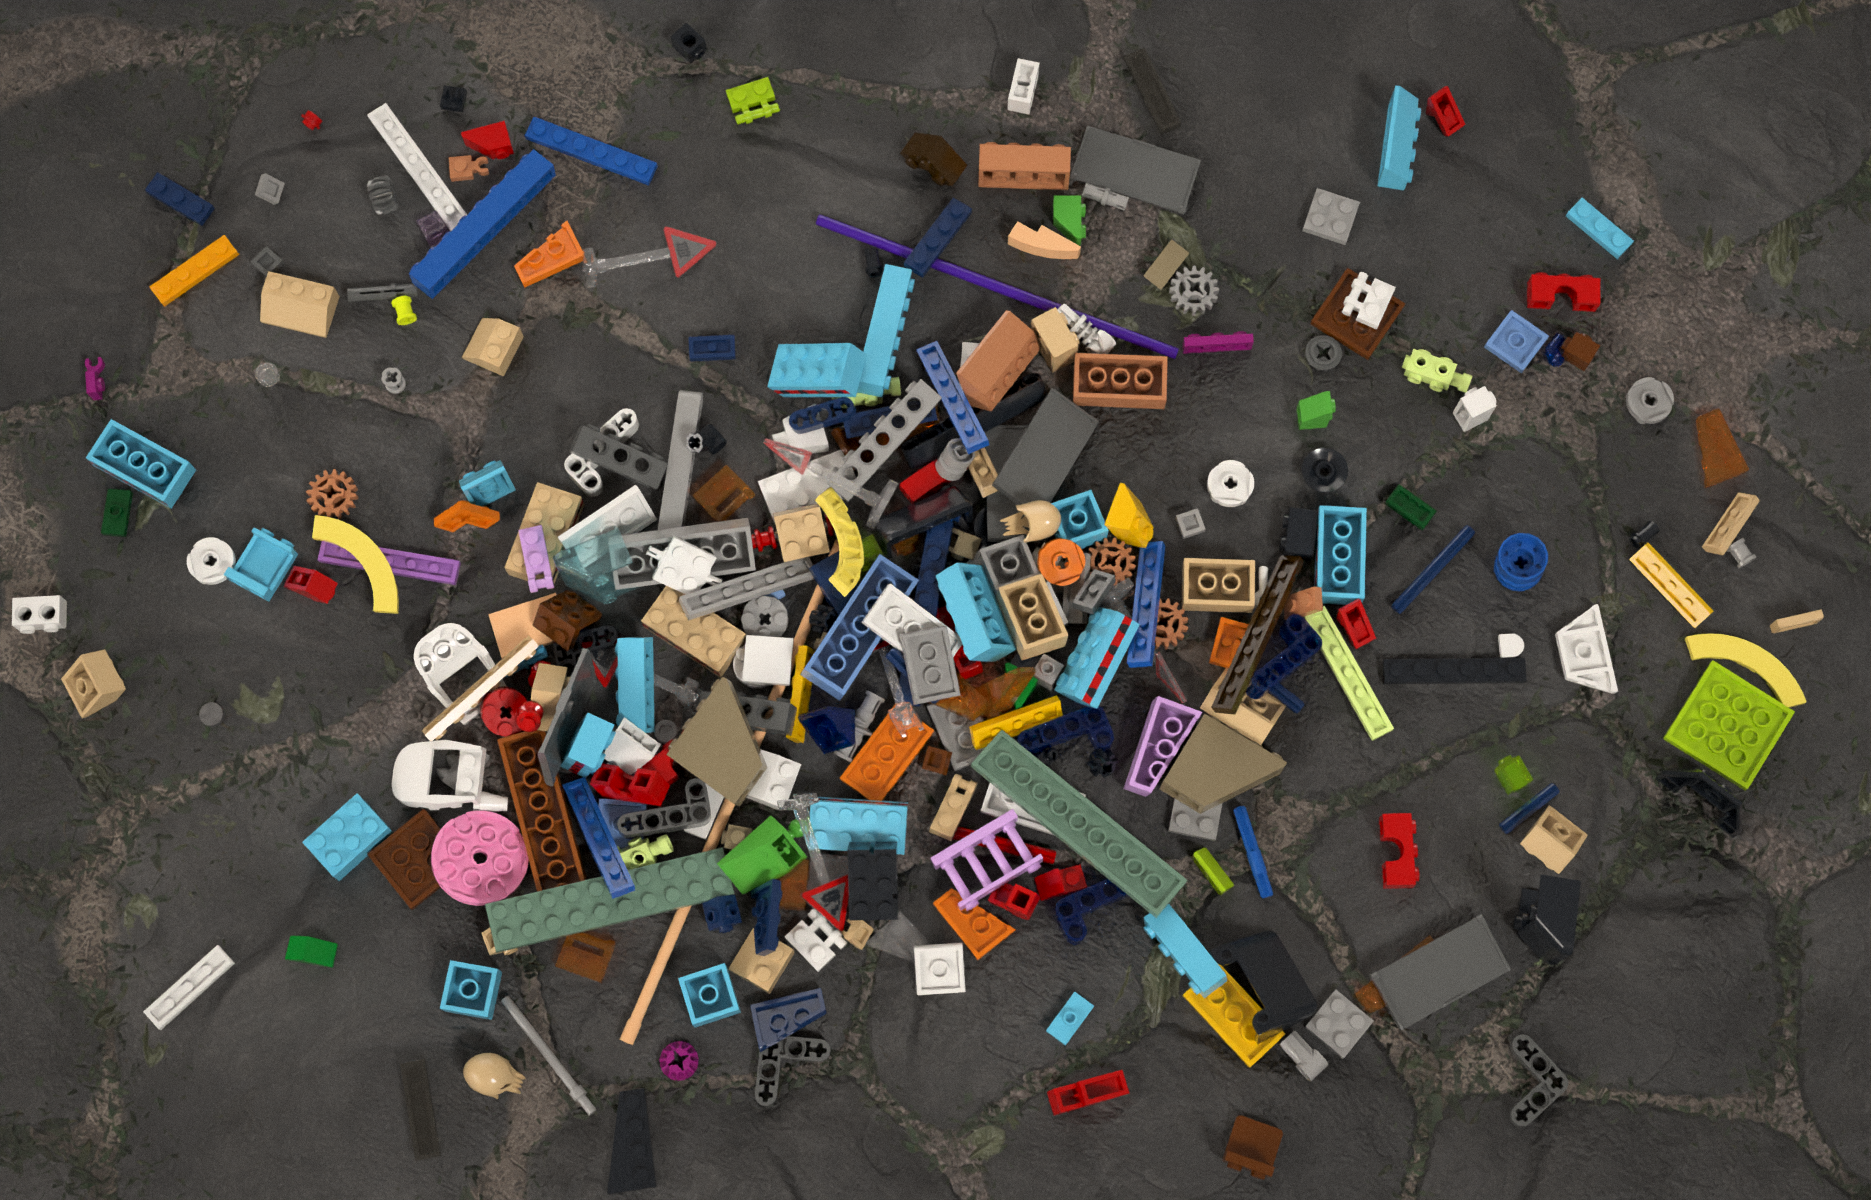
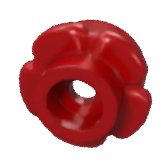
(311, 120)

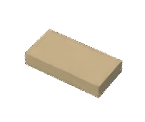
(1796, 621)

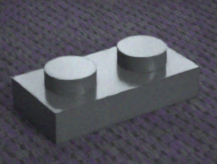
(1093, 591)

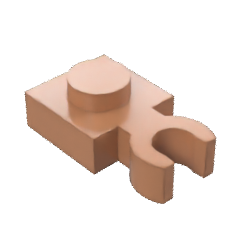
(464, 167)

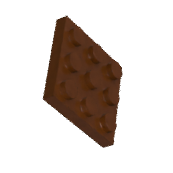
(1345, 328)
(406, 859)

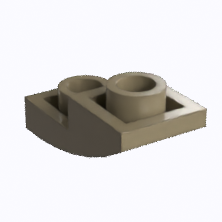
(1166, 264)

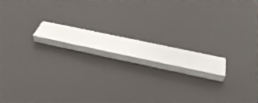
(417, 165)

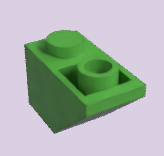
(1067, 217)
(1315, 411)

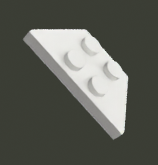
(1586, 652)

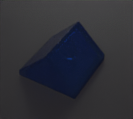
(830, 727)

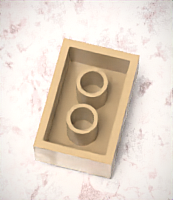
(1218, 585)
(1031, 617)

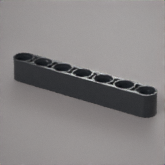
(930, 443)

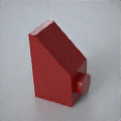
(490, 140)
(311, 584)

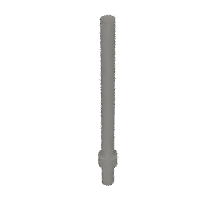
(576, 1092)

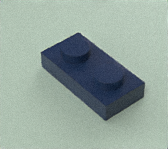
(712, 348)

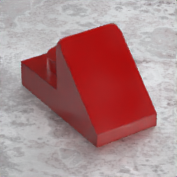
(1445, 110)
(1356, 623)
(1060, 882)

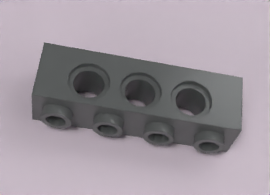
(583, 447)
(779, 723)

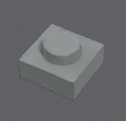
(269, 188)
(1190, 523)

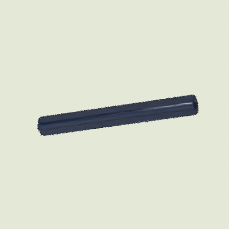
(1433, 569)

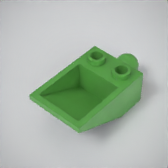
(763, 855)

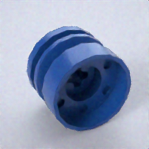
(1529, 553)

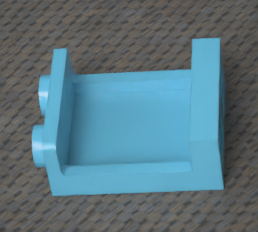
(262, 564)

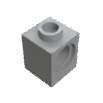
(1048, 671)

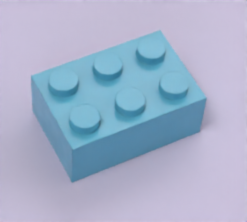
(347, 837)

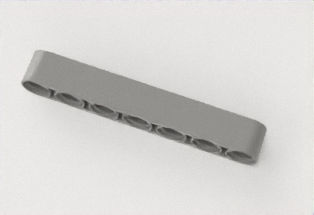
(680, 461)

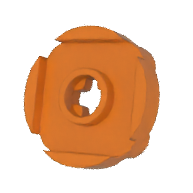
(1072, 568)

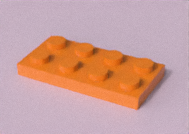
(884, 759)

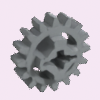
(1194, 300)

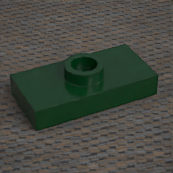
(1410, 507)
(117, 512)

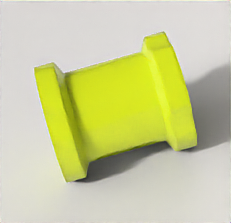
(404, 310)

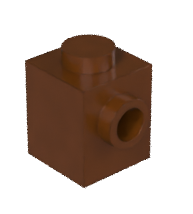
(1579, 350)

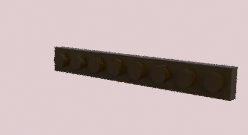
(1257, 635)

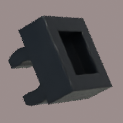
(453, 98)

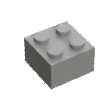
(1007, 562)

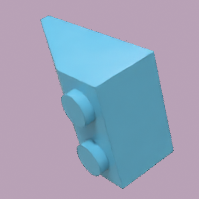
(487, 484)

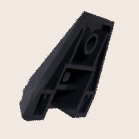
(1717, 794)

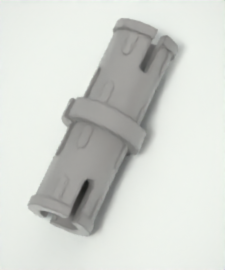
(1105, 196)

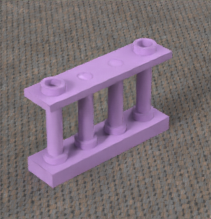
(966, 848)

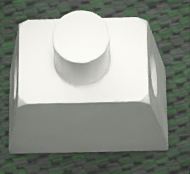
(812, 441)
(630, 747)

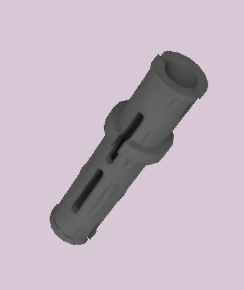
(364, 293)

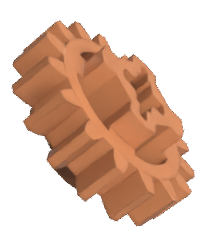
(325, 487)
(1118, 557)
(1168, 631)

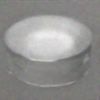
(267, 374)

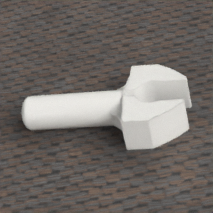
(1263, 581)

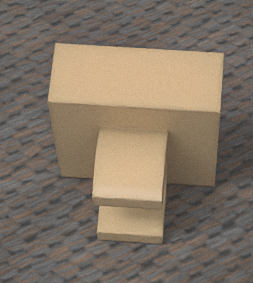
(858, 933)

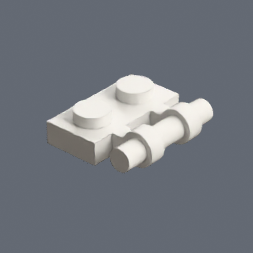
(1375, 302)
(810, 945)

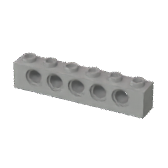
(928, 400)

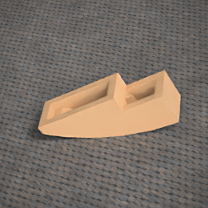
(1042, 243)

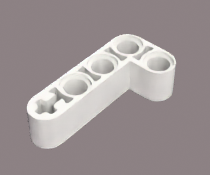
(587, 470)

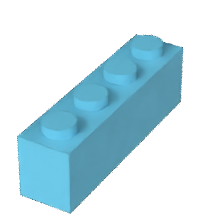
(635, 682)
(1186, 951)

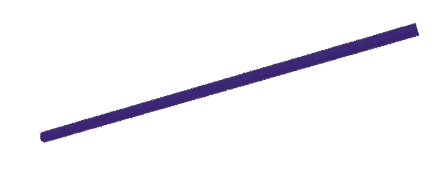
(995, 285)

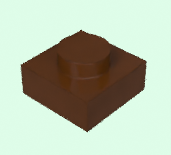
(937, 760)

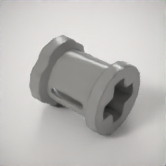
(390, 386)
(1741, 553)

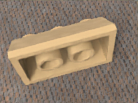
(298, 304)
(1254, 716)

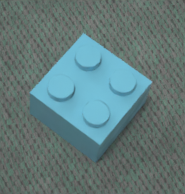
(1081, 520)
(471, 990)
(709, 995)

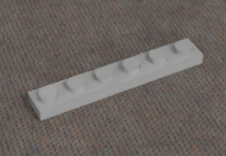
(746, 588)

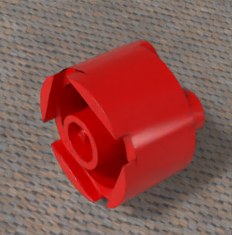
(490, 710)

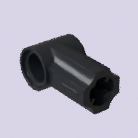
(706, 440)

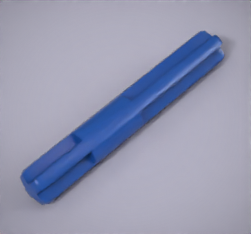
(1253, 853)

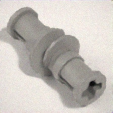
(863, 718)

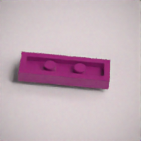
(1217, 342)

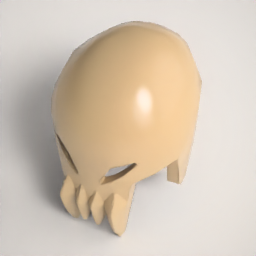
(1040, 517)
(490, 1073)

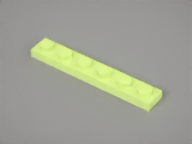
(1350, 675)

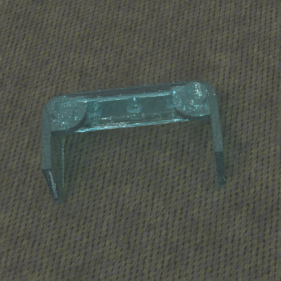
(591, 566)

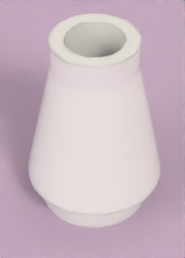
(491, 803)

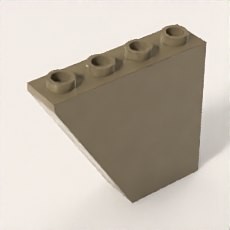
(720, 745)
(1218, 766)

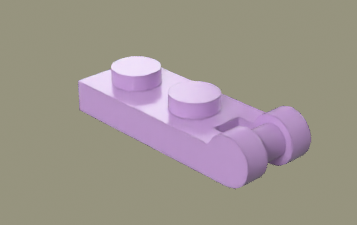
(536, 558)

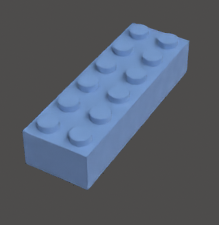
(849, 640)

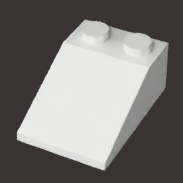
(776, 781)

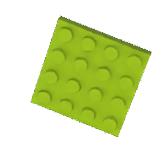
(1729, 725)

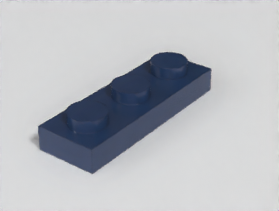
(179, 199)

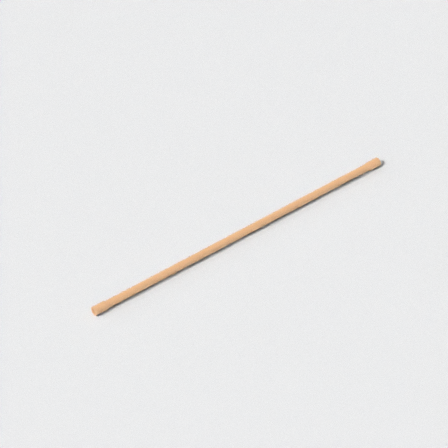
(634, 1022)

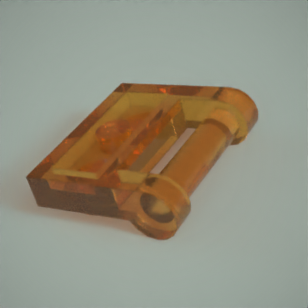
(718, 489)
(584, 962)

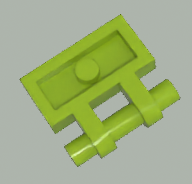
(752, 95)

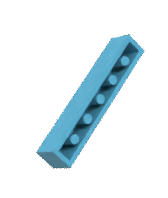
(884, 329)

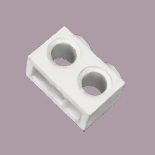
(1023, 86)
(40, 607)

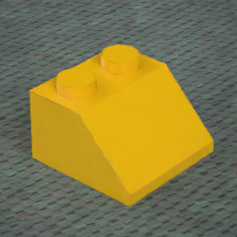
(1129, 519)

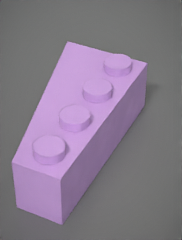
(1160, 740)

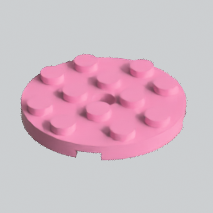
(484, 882)

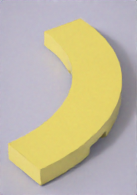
(849, 539)
(368, 554)
(1753, 658)

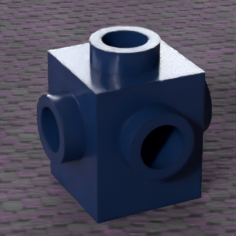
(722, 913)

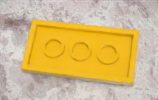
(1231, 1015)

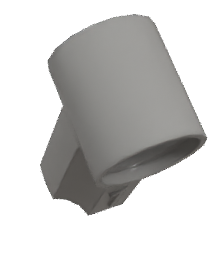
(1307, 1060)

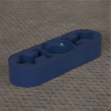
(831, 420)

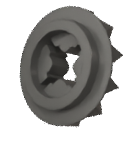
(1323, 343)

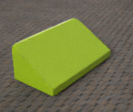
(1212, 871)

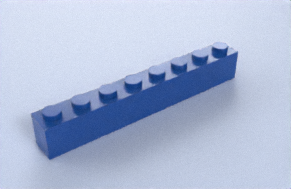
(482, 223)

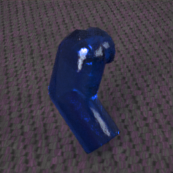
(1552, 350)

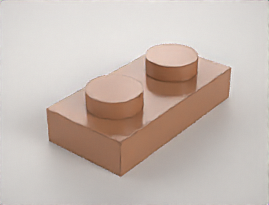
(1304, 602)

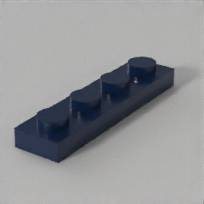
(937, 237)
(864, 421)

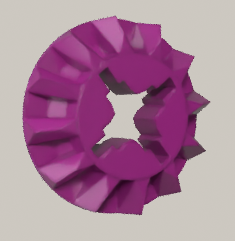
(674, 1071)

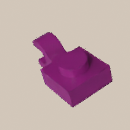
(94, 382)

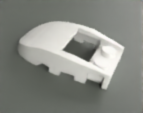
(445, 653)
(414, 769)

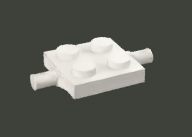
(683, 566)

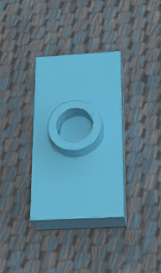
(1069, 1018)

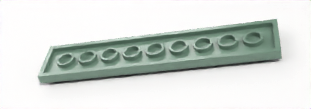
(1079, 823)
(590, 906)

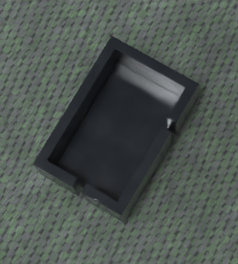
(873, 881)

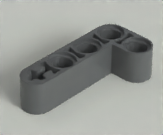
(663, 814)

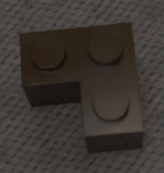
(934, 156)

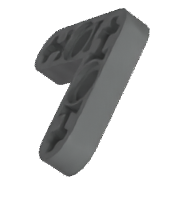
(783, 1053)
(1544, 1085)

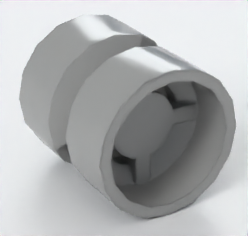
(953, 460)

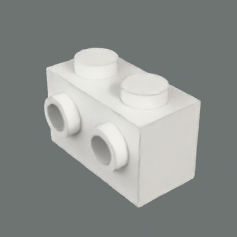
(1474, 408)

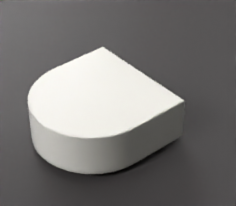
(1510, 645)

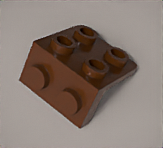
(564, 617)
(1252, 1147)

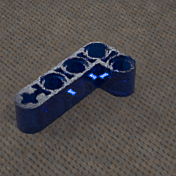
(1281, 663)
(1063, 734)
(1080, 910)

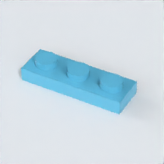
(1599, 228)

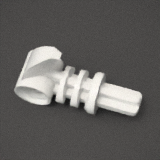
(1099, 342)

